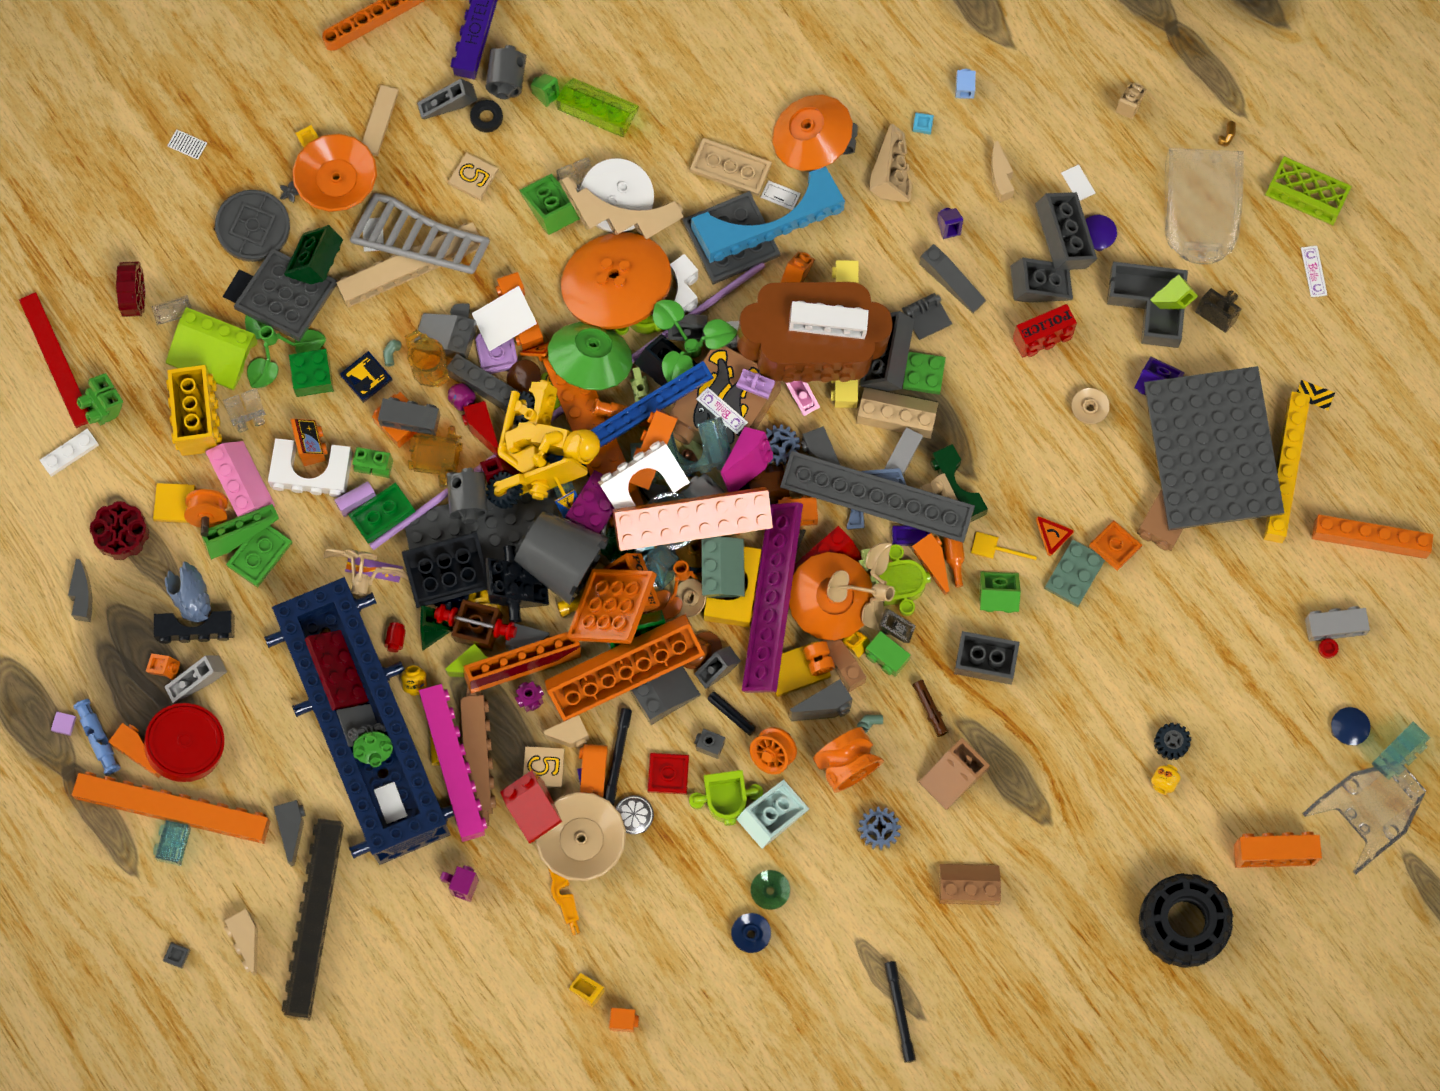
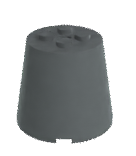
(560, 554)

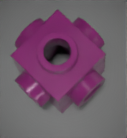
(532, 702)

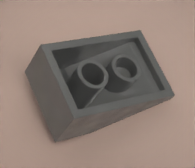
(1039, 282)
(451, 331)
(665, 694)
(825, 704)

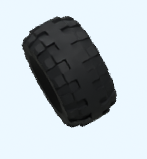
(1165, 941)

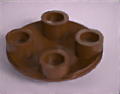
(522, 375)

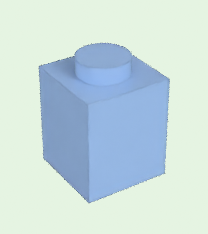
(965, 84)

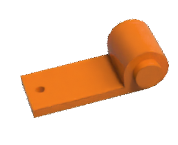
(593, 768)

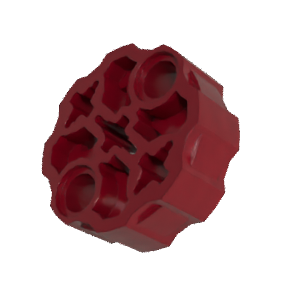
(130, 289)
(132, 518)

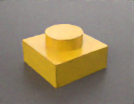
(306, 135)

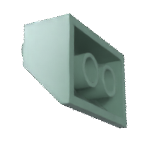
(723, 567)

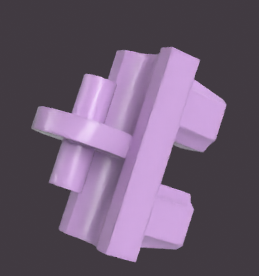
(755, 383)

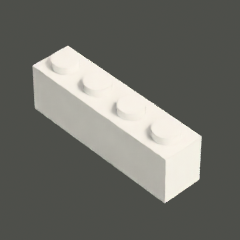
(828, 320)

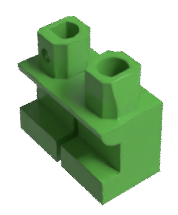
(372, 461)

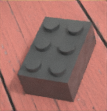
(986, 657)

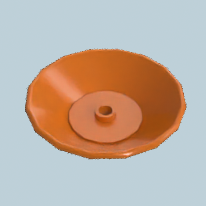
(819, 143)
(333, 157)
(814, 609)

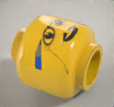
(413, 680)

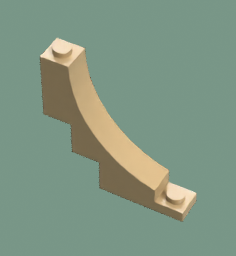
(594, 211)

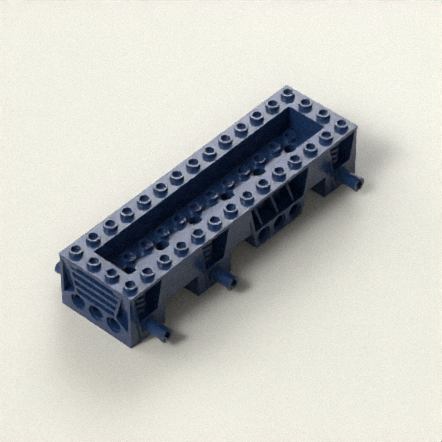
(337, 609)

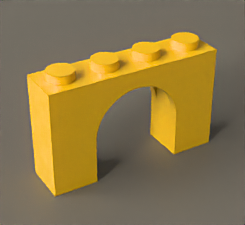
(740, 610)

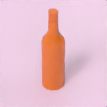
(954, 557)

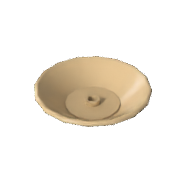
(603, 832)

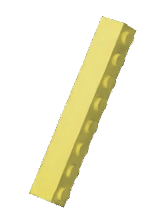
(845, 393)

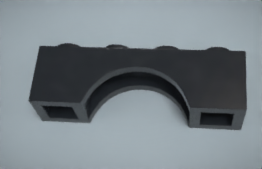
(218, 626)

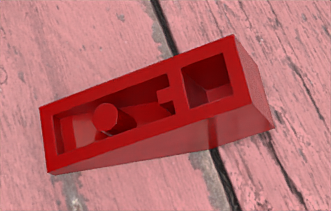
(480, 425)

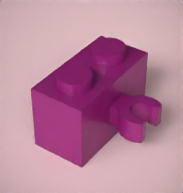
(462, 883)

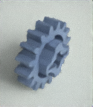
(785, 442)
(871, 828)

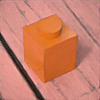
(623, 1020)

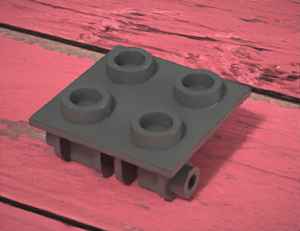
(928, 316)
(358, 721)

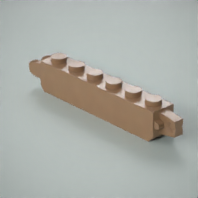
(477, 749)

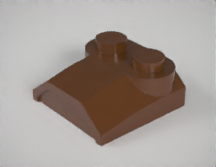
(771, 479)

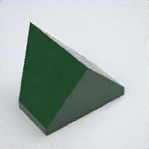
(430, 629)

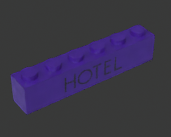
(473, 38)

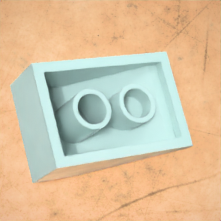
(772, 813)

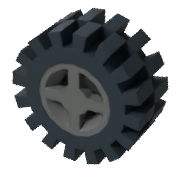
(1170, 735)

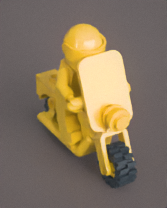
(530, 440)

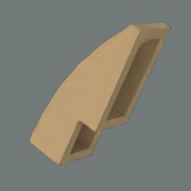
(1001, 174)

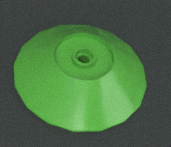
(589, 356)

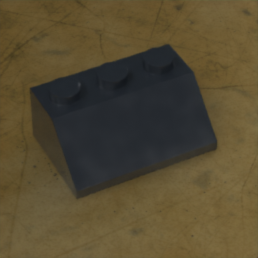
(652, 356)

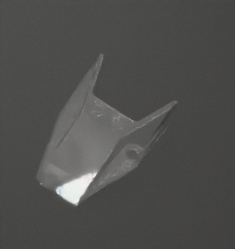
(1374, 808)

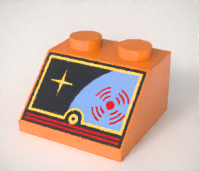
(309, 441)

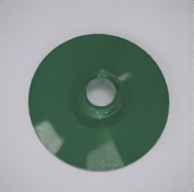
(773, 880)

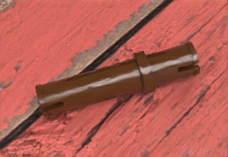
(934, 715)

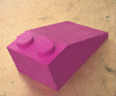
(746, 459)

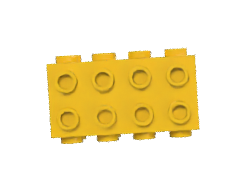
(193, 410)

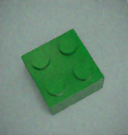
(311, 373)

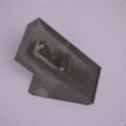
(896, 626)

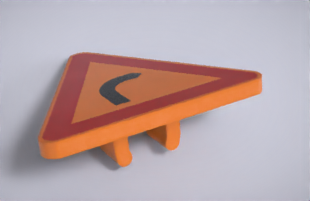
(540, 351)
(1052, 534)

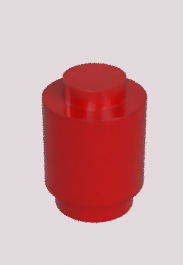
(395, 637)

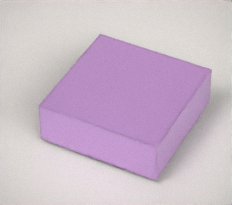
(63, 723)

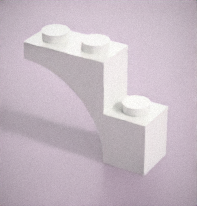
(685, 274)

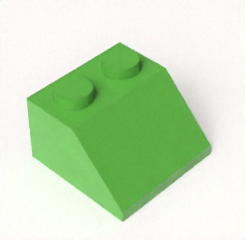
(999, 591)

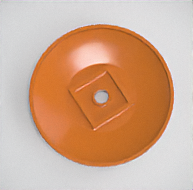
(622, 300)

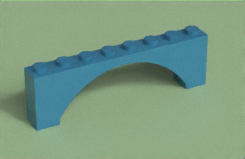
(724, 238)

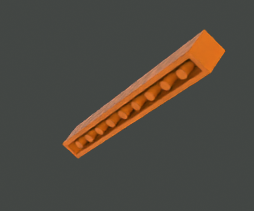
(169, 807)

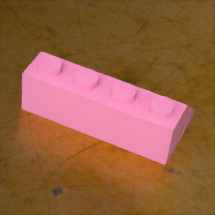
(239, 477)

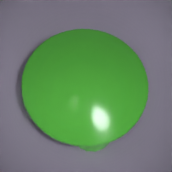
(372, 748)

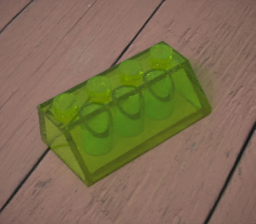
(596, 107)

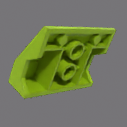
(211, 343)

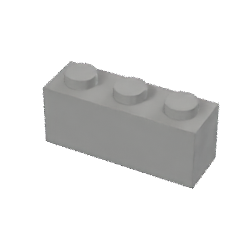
(1337, 623)

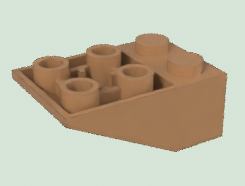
(954, 774)

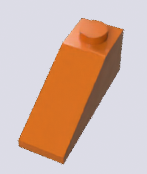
(932, 558)
(131, 745)

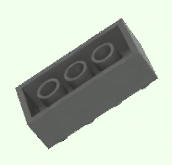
(1066, 231)

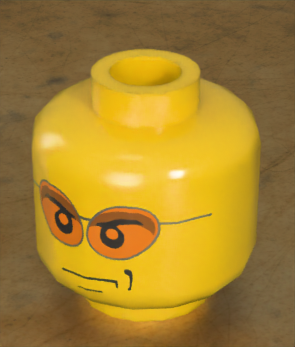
(1165, 779)

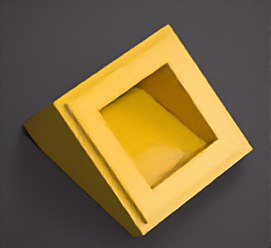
(856, 643)

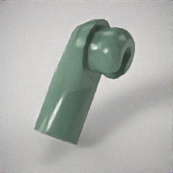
(389, 350)
(868, 720)

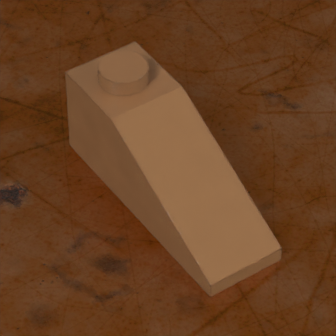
(846, 665)

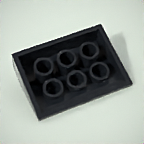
(446, 569)

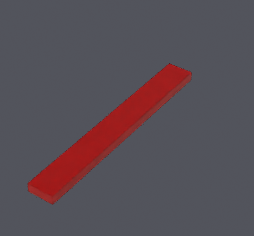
(54, 357)

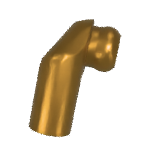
(1230, 133)

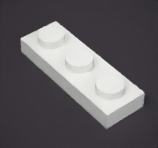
(69, 452)

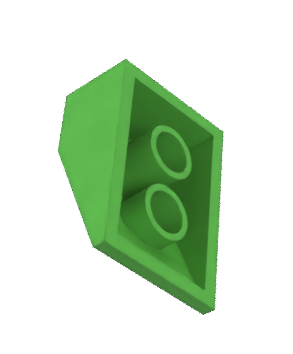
(549, 204)

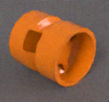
(817, 652)

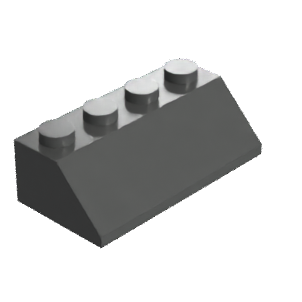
(889, 370)

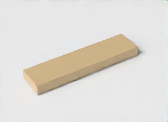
(380, 118)

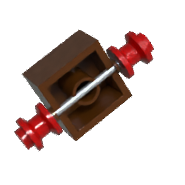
(476, 624)

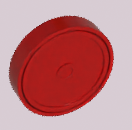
(184, 742)

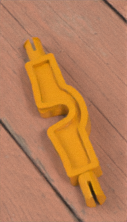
(566, 901)

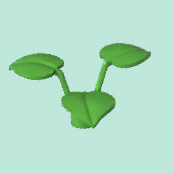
(717, 335)
(262, 371)

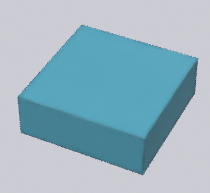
(923, 123)

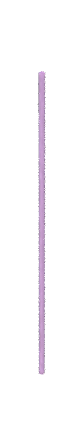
(559, 411)

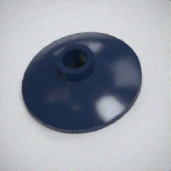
(754, 923)

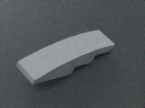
(904, 450)

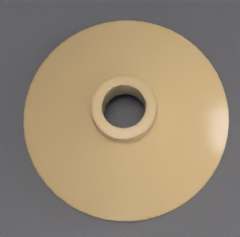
(1093, 398)
(686, 592)

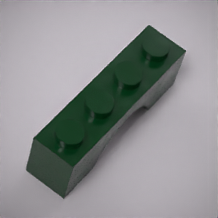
(947, 462)

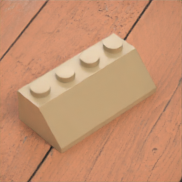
(897, 412)

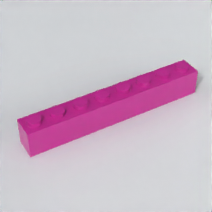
(452, 764)

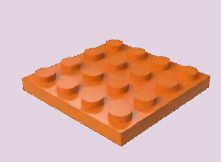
(611, 606)

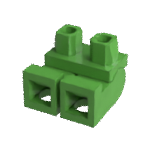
(101, 400)

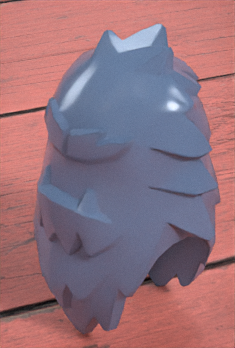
(189, 593)

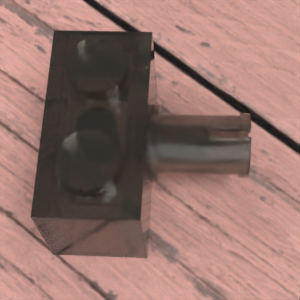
(1219, 309)

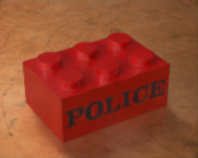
(1044, 331)

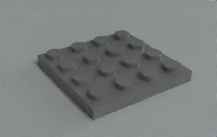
(739, 211)
(283, 301)

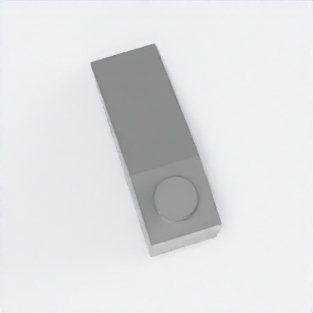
(196, 677)

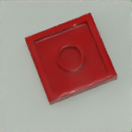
(668, 773)

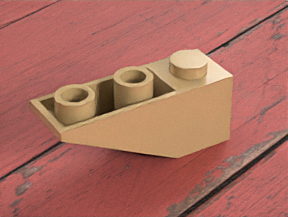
(246, 937)

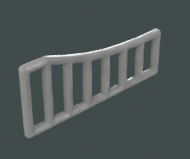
(420, 220)

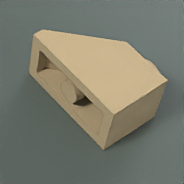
(568, 733)

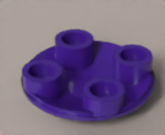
(1102, 231)

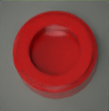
(1328, 648)

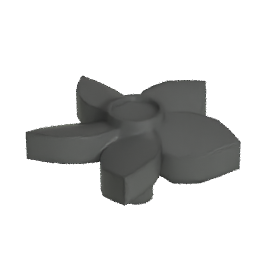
(289, 192)

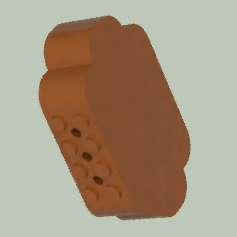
(809, 357)

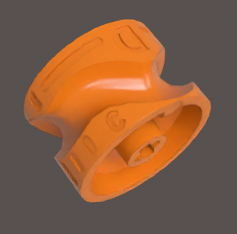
(847, 759)

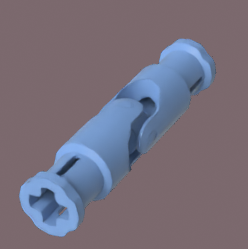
(96, 734)

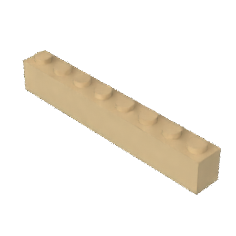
(398, 270)

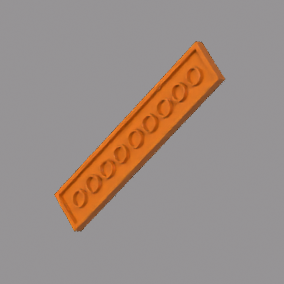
(577, 408)

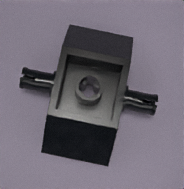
(513, 585)

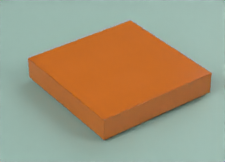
(1115, 545)

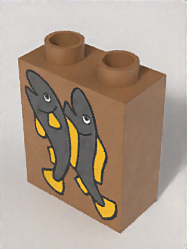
(726, 369)

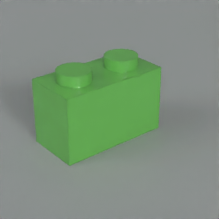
(887, 654)

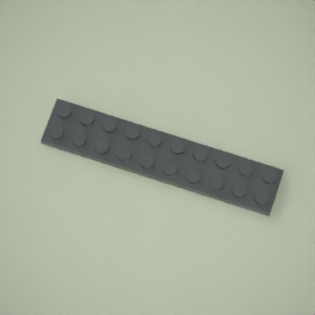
(877, 496)

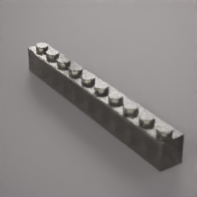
(314, 919)

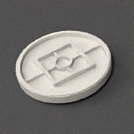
(620, 185)

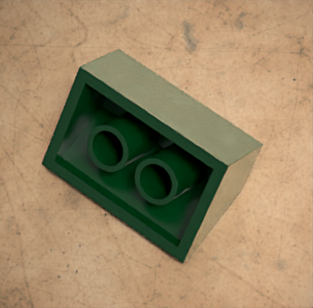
(314, 255)

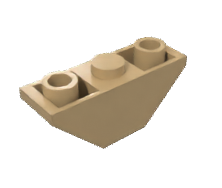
(1131, 100)

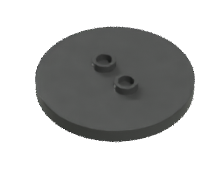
(252, 225)

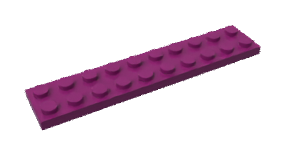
(772, 599)

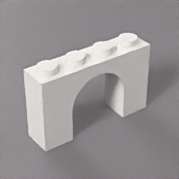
(658, 458)
(331, 482)

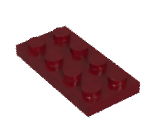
(336, 670)

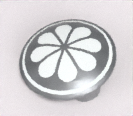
(636, 814)

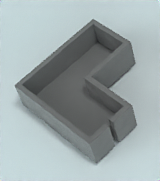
(1134, 287)

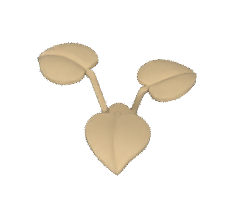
(877, 561)
(361, 581)

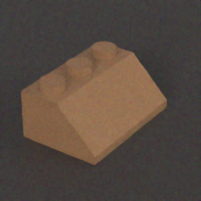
(969, 884)

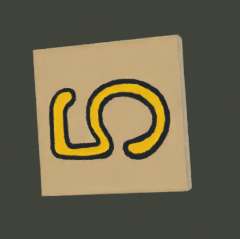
(473, 176)
(546, 763)

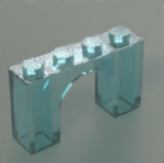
(715, 448)

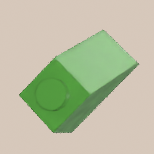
(545, 89)

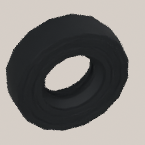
(486, 126)

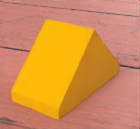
(587, 989)

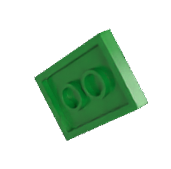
(382, 513)

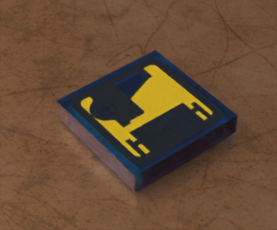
(365, 376)

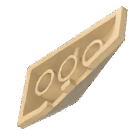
(889, 174)

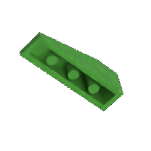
(233, 533)

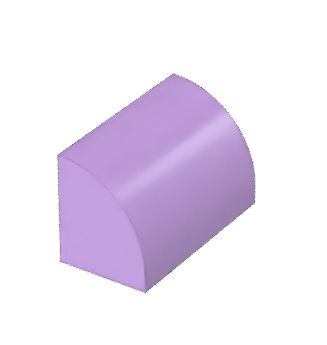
(355, 498)

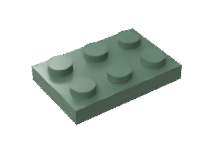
(1075, 573)

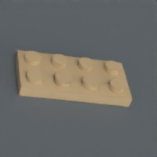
(730, 167)

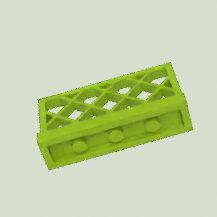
(1302, 200)

